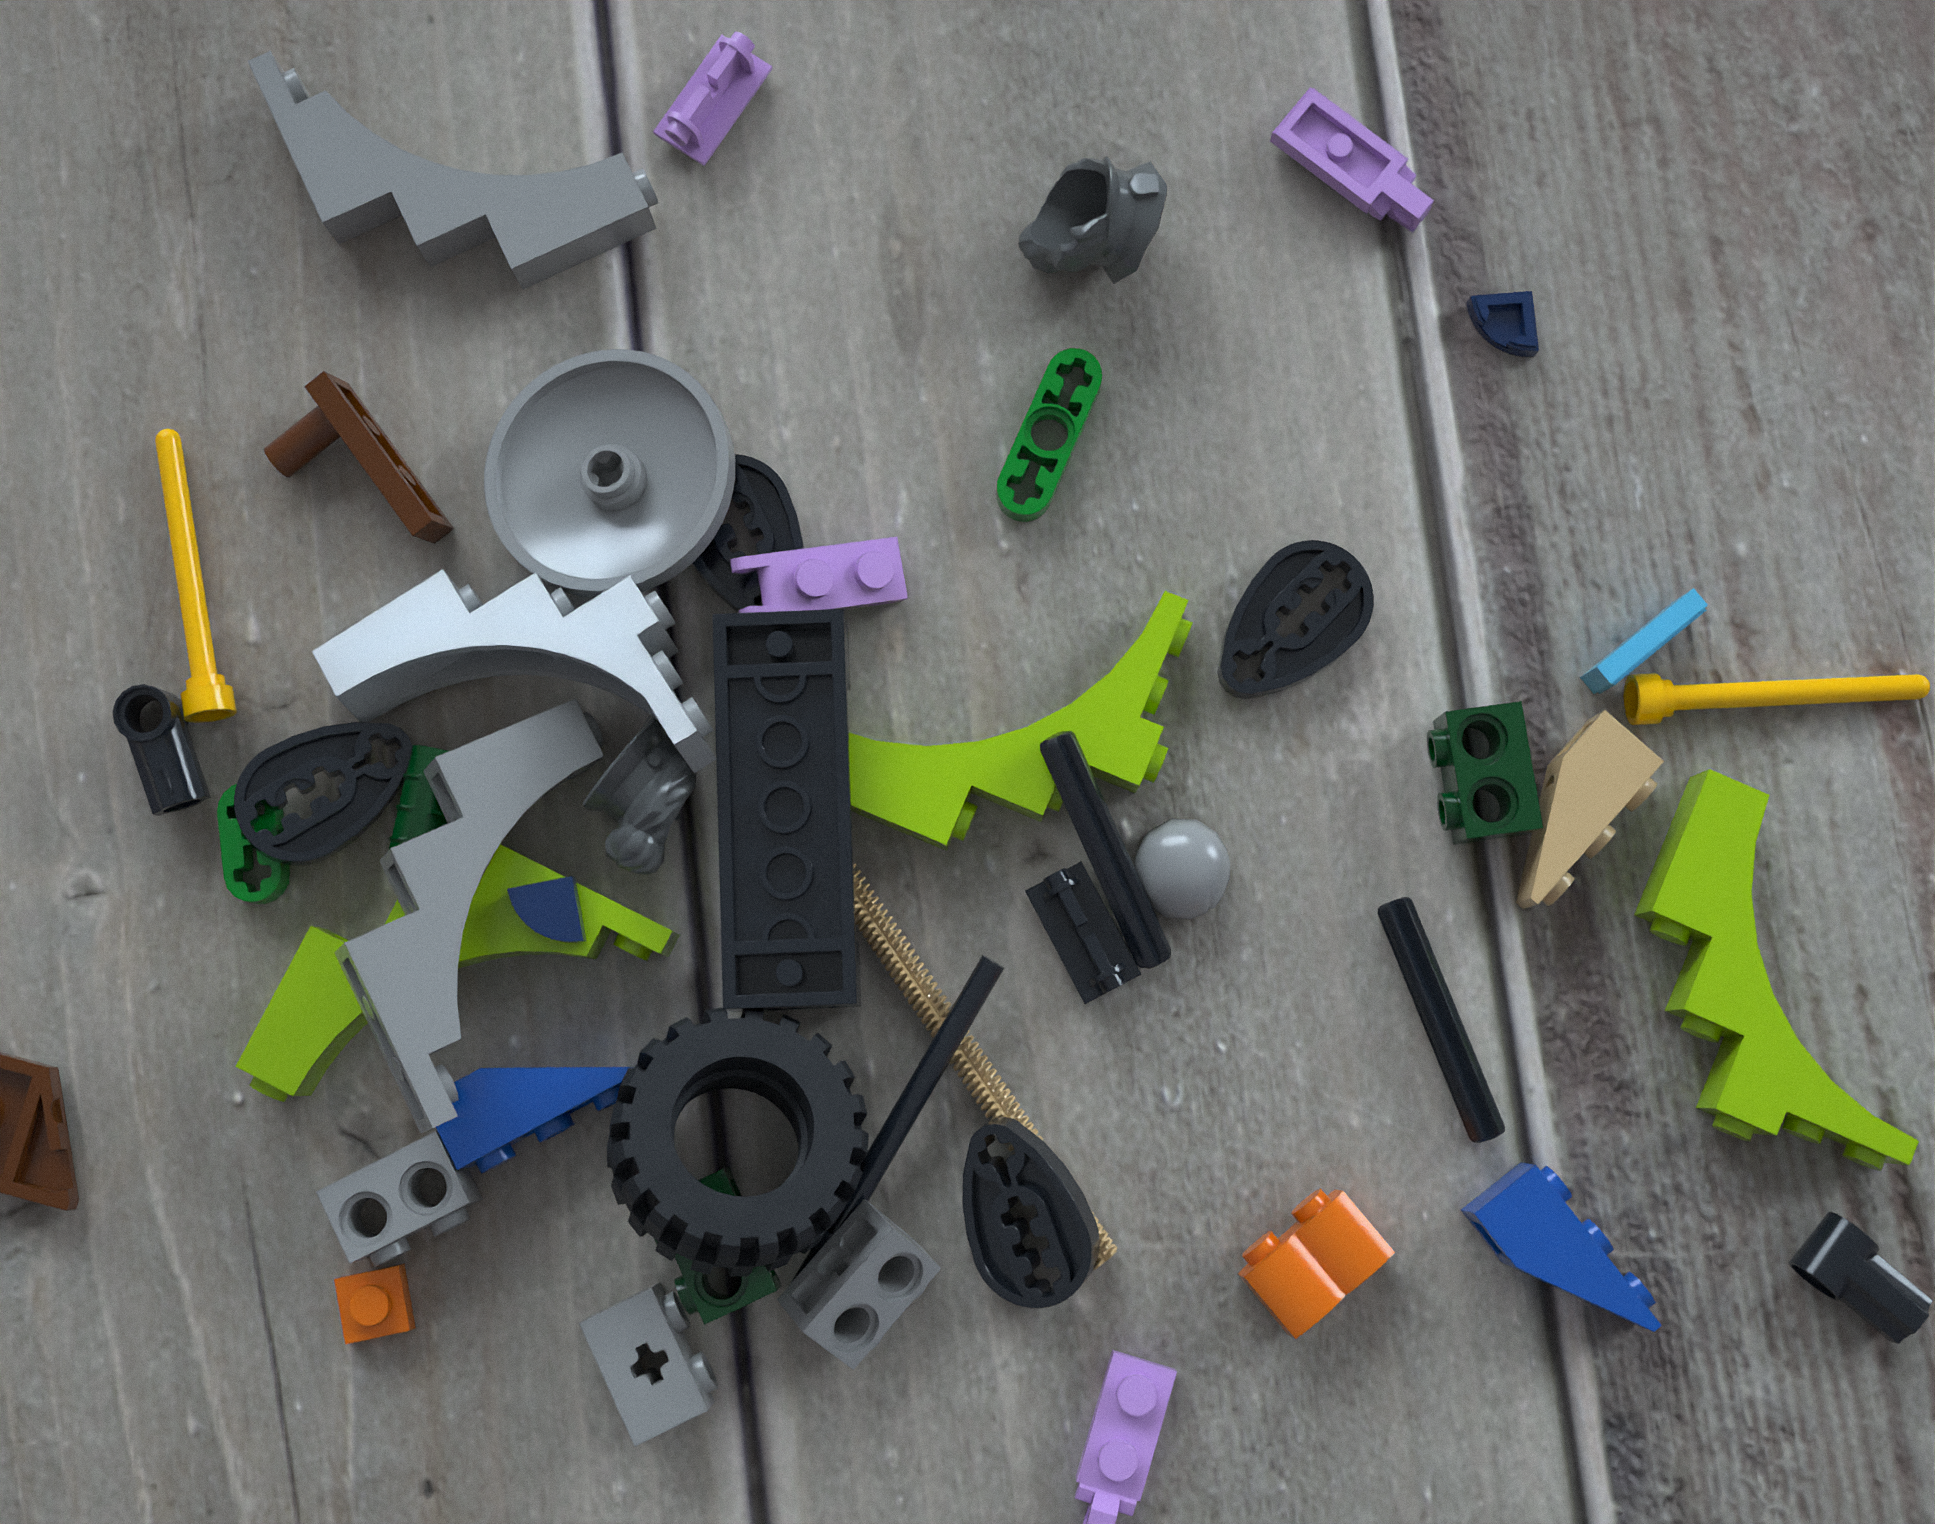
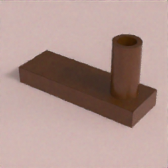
(345, 416)

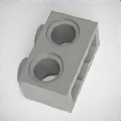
(395, 1185)
(858, 1284)

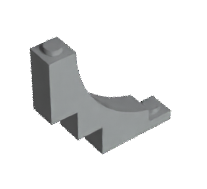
(366, 181)
(410, 966)

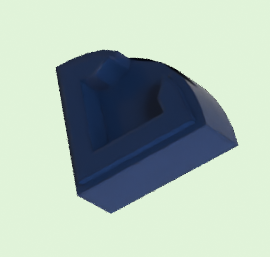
(1506, 321)
(551, 909)

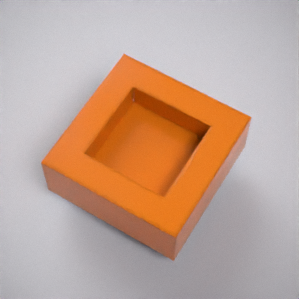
(374, 1303)

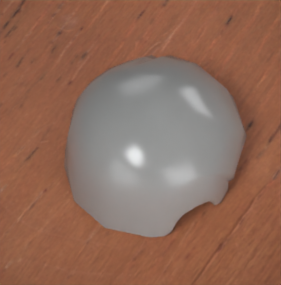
(1183, 868)

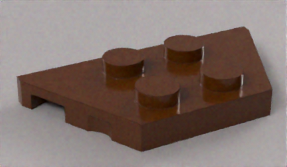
(35, 1135)

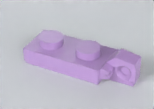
(1351, 160)
(1122, 1436)

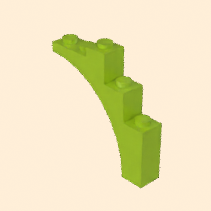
(929, 787)
(1761, 1069)

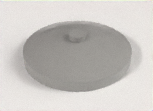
(609, 472)

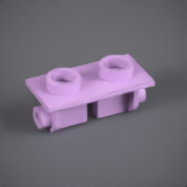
(713, 98)

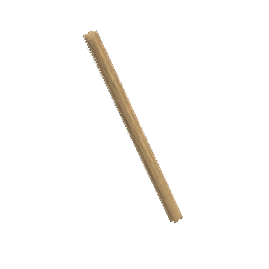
(934, 1011)

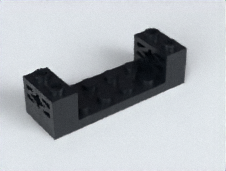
(785, 811)

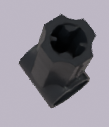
(163, 755)
(1845, 1267)

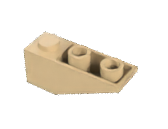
(1580, 796)

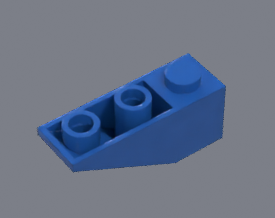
(512, 1103)
(1538, 1234)

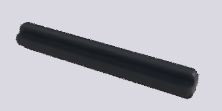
(1105, 849)
(1441, 1020)

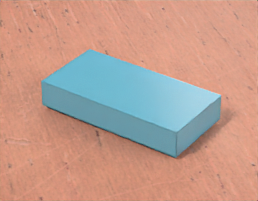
(1645, 642)

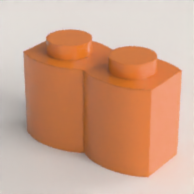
(1314, 1261)

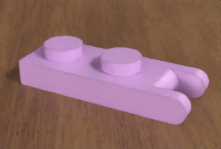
(827, 576)

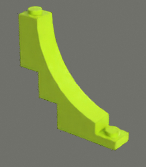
(318, 1013)

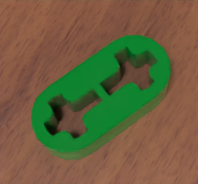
(238, 853)

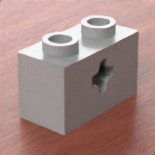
(643, 1398)

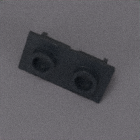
(1082, 932)

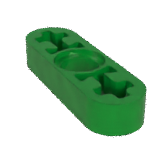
(1051, 388)

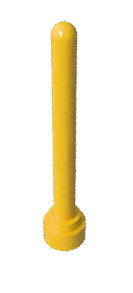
(206, 692)
(1652, 698)

